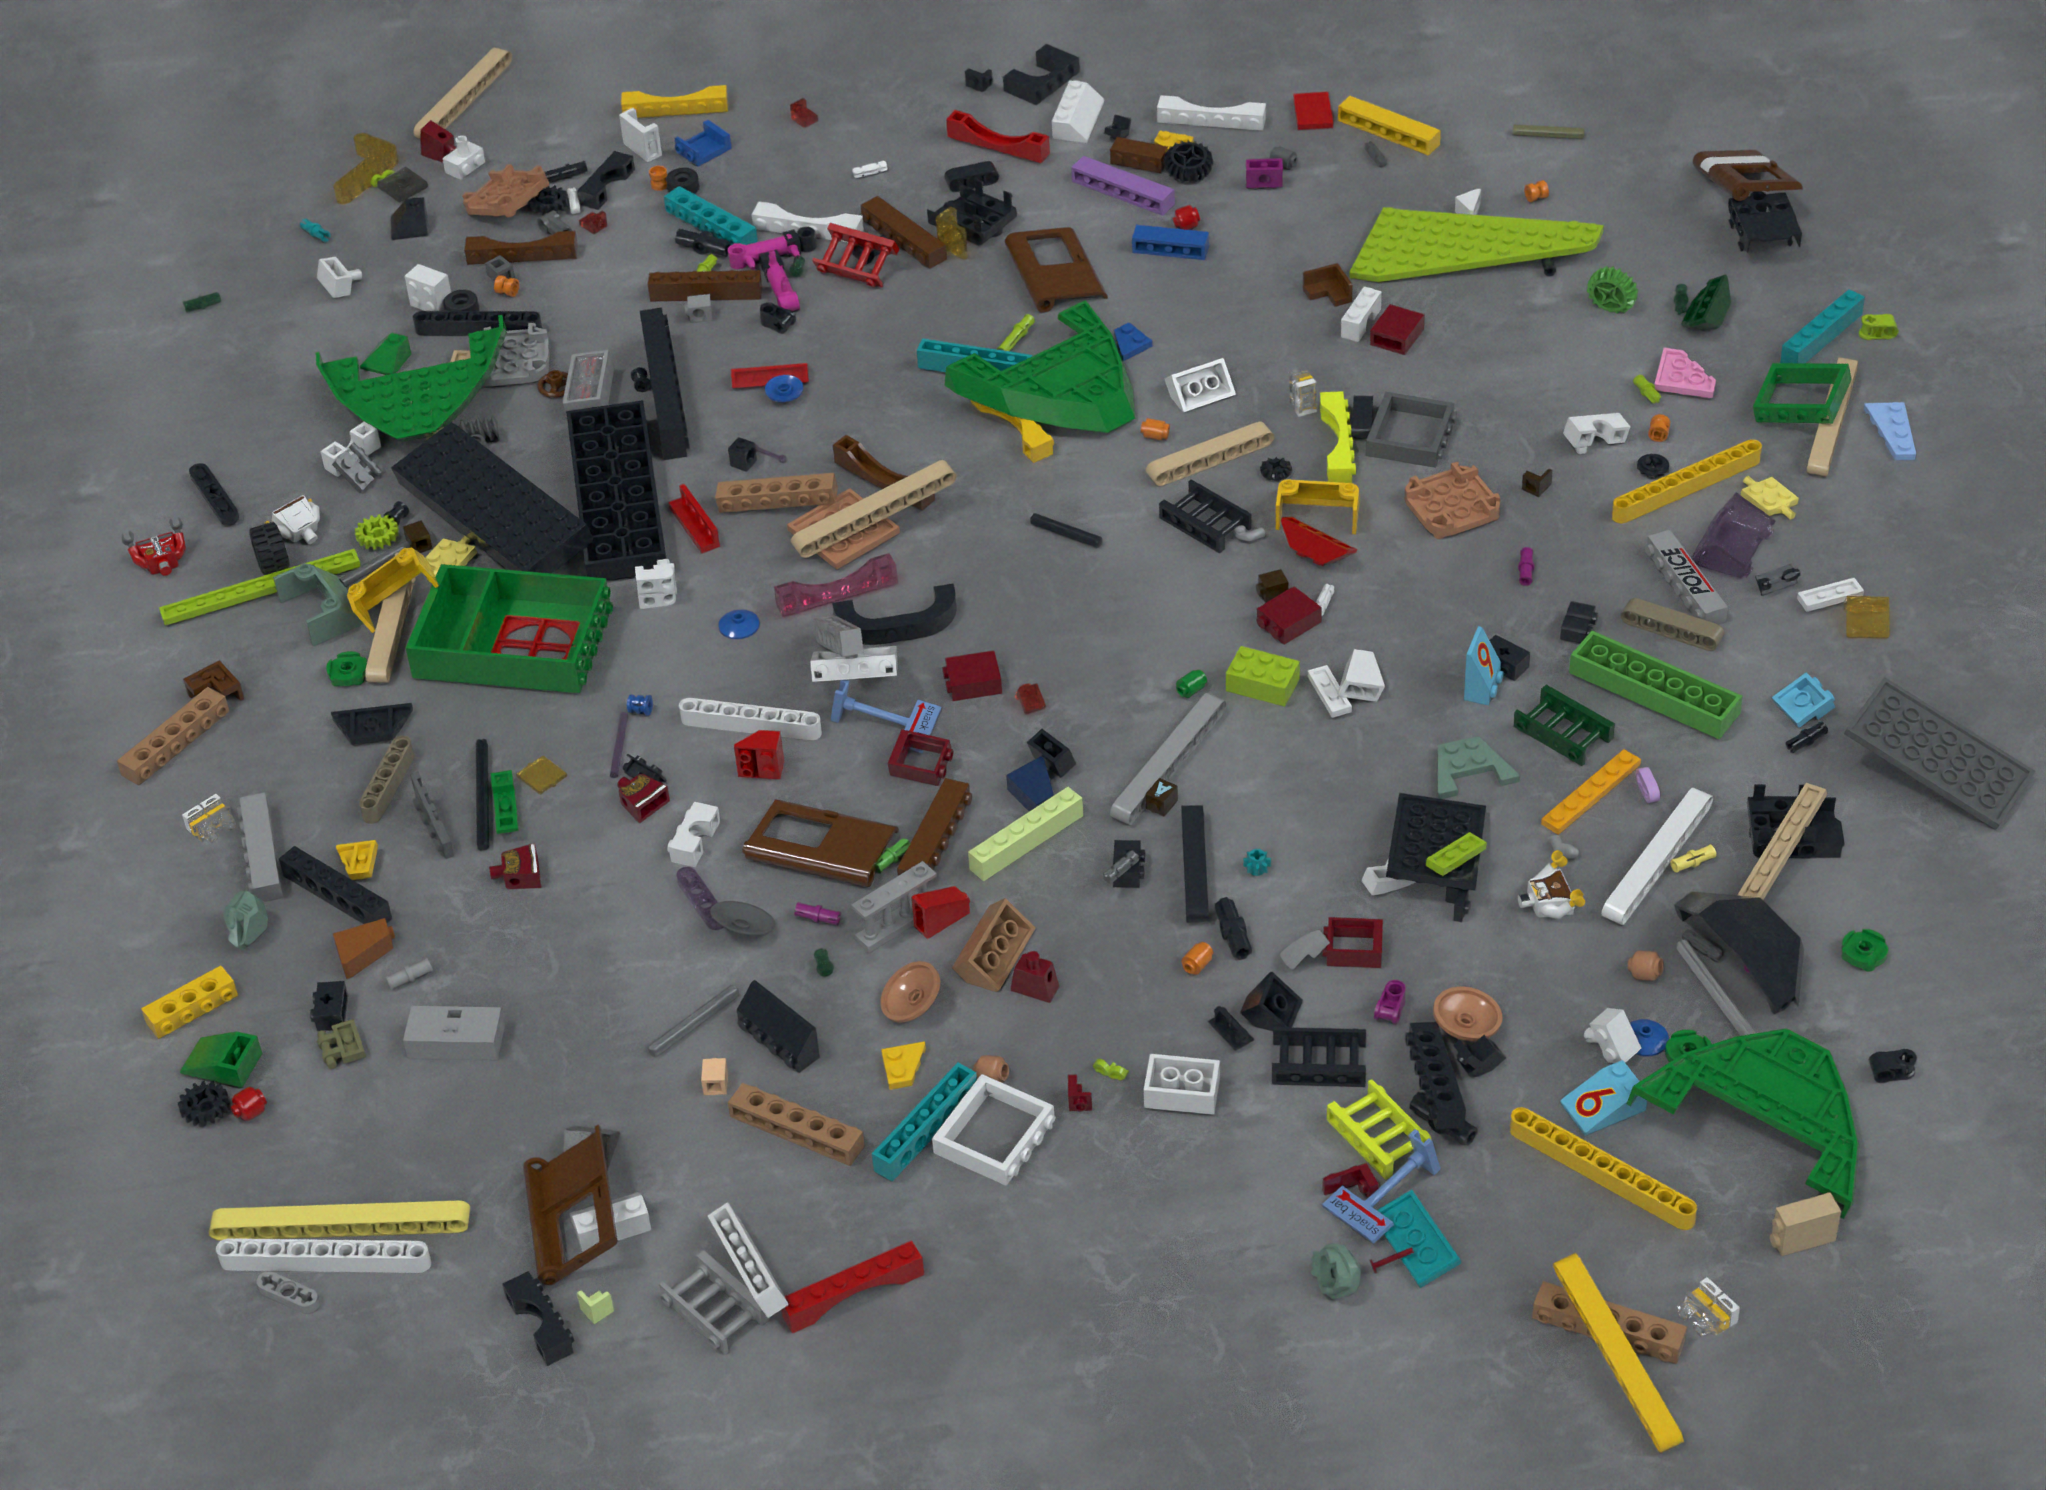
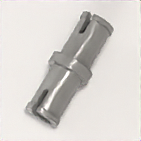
(409, 974)

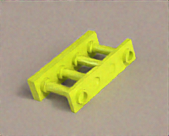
(1364, 1144)

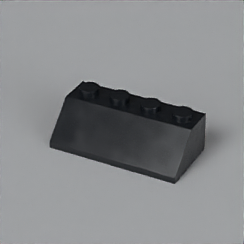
(778, 1027)

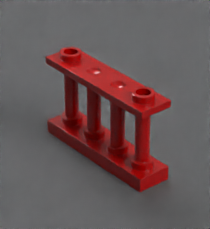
(855, 238)

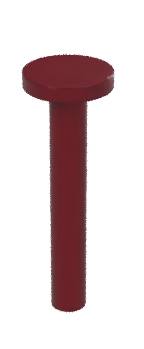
(1390, 1259)

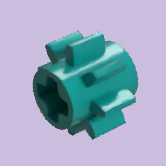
(1257, 862)

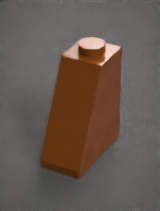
(363, 945)

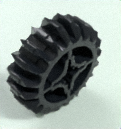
(1188, 161)

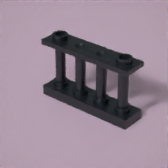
(1202, 530)
(1319, 1074)

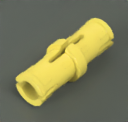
(1681, 862)

